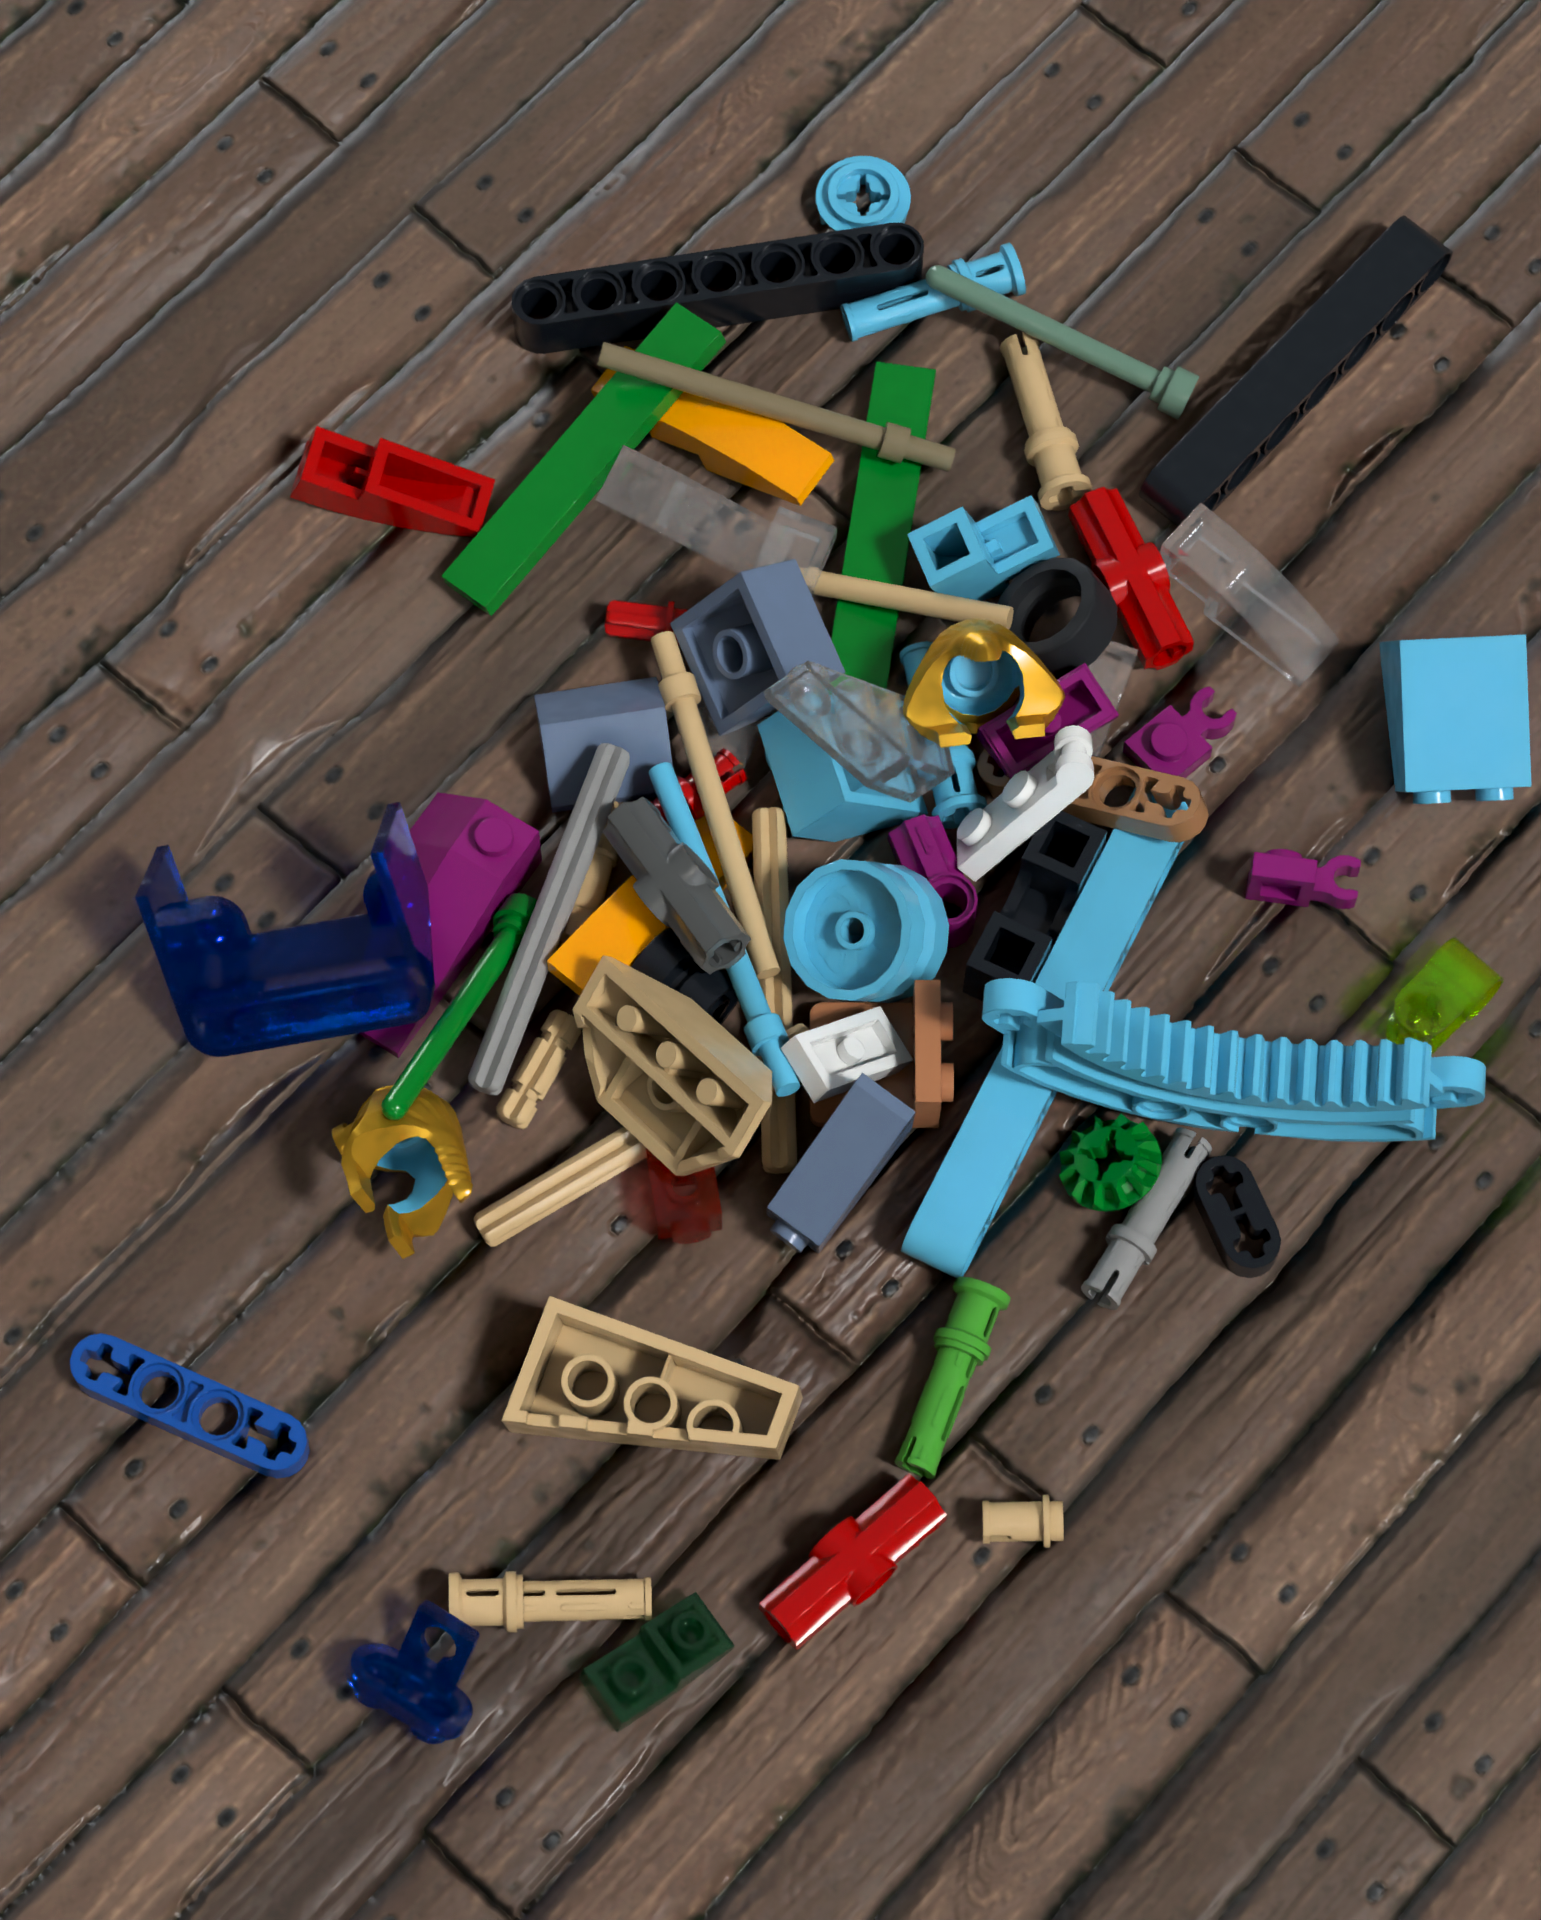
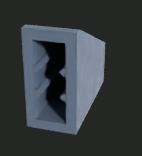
(839, 1165)

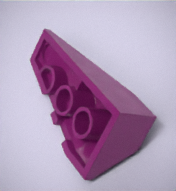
(471, 864)

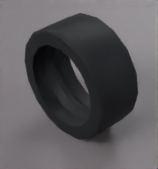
(1087, 631)

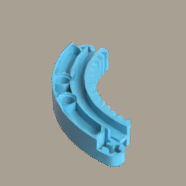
(1221, 1081)

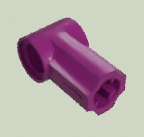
(925, 848)

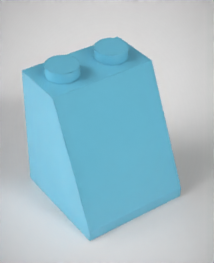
(1458, 716)

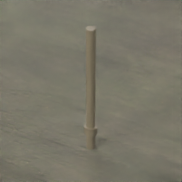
(891, 441)

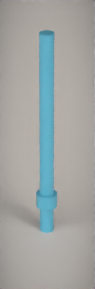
(763, 1029)

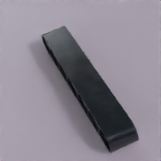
(689, 275)
(1297, 372)

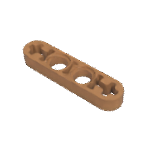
(1138, 815)

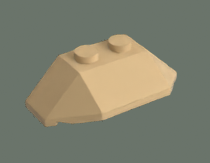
(669, 1069)

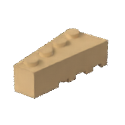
(639, 1388)

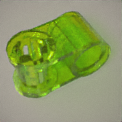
(1443, 994)

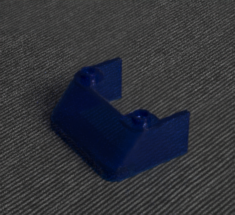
(299, 981)

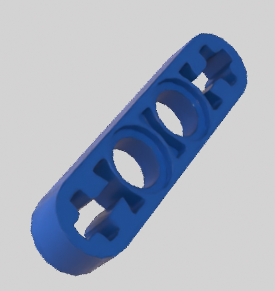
(185, 1413)

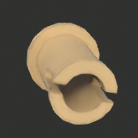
(1023, 1521)

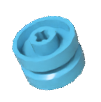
(865, 931)

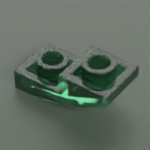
(656, 1662)

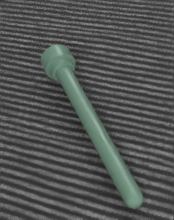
(1167, 387)

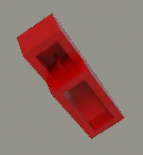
(391, 485)

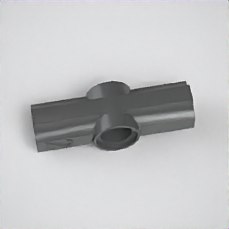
(676, 885)

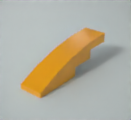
(741, 445)
(624, 924)

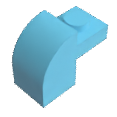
(981, 556)

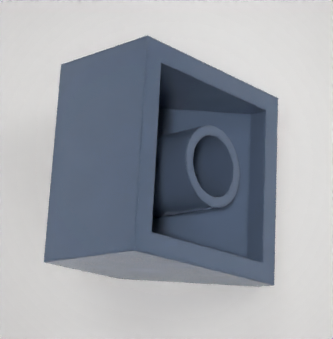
(750, 639)

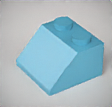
(820, 794)

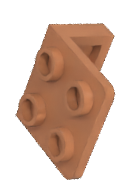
(921, 1029)

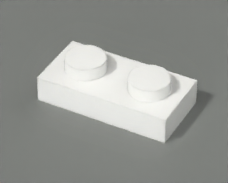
(837, 1053)

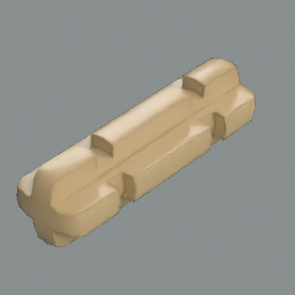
(538, 1069)

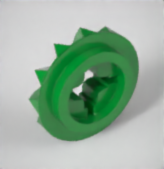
(1123, 1181)

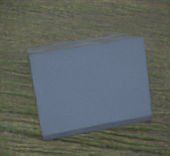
(614, 713)

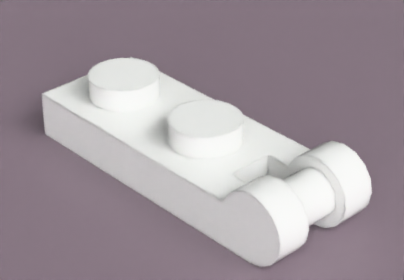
(1026, 803)

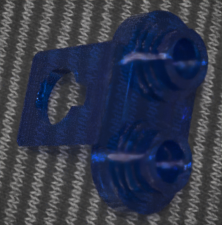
(412, 1684)

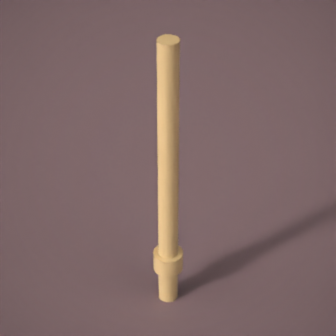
(681, 697)

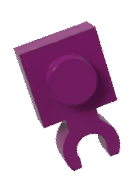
(1177, 742)

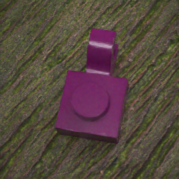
(1292, 880)

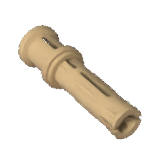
(1049, 443)
(514, 1601)

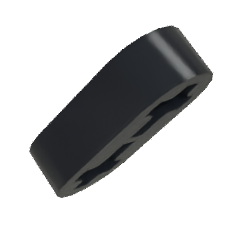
(1249, 1210)

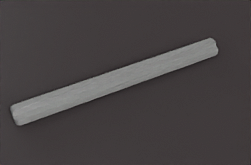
(548, 919)

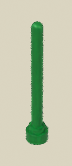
(508, 931)

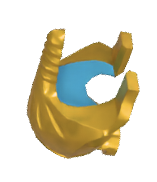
(973, 677)
(423, 1144)

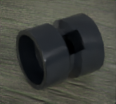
(674, 966)

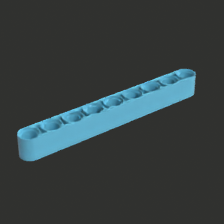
(1011, 1106)

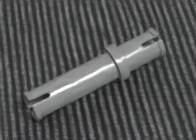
(1134, 1239)

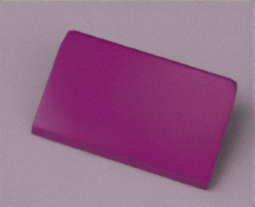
(1083, 706)

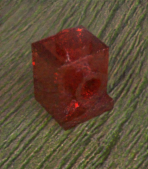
(683, 1217)

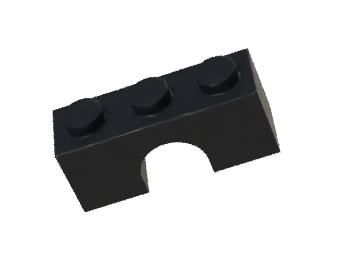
(1039, 904)

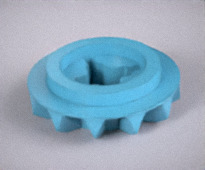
(840, 187)

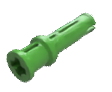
(960, 1349)

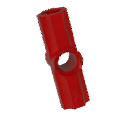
(1134, 577)
(852, 1561)

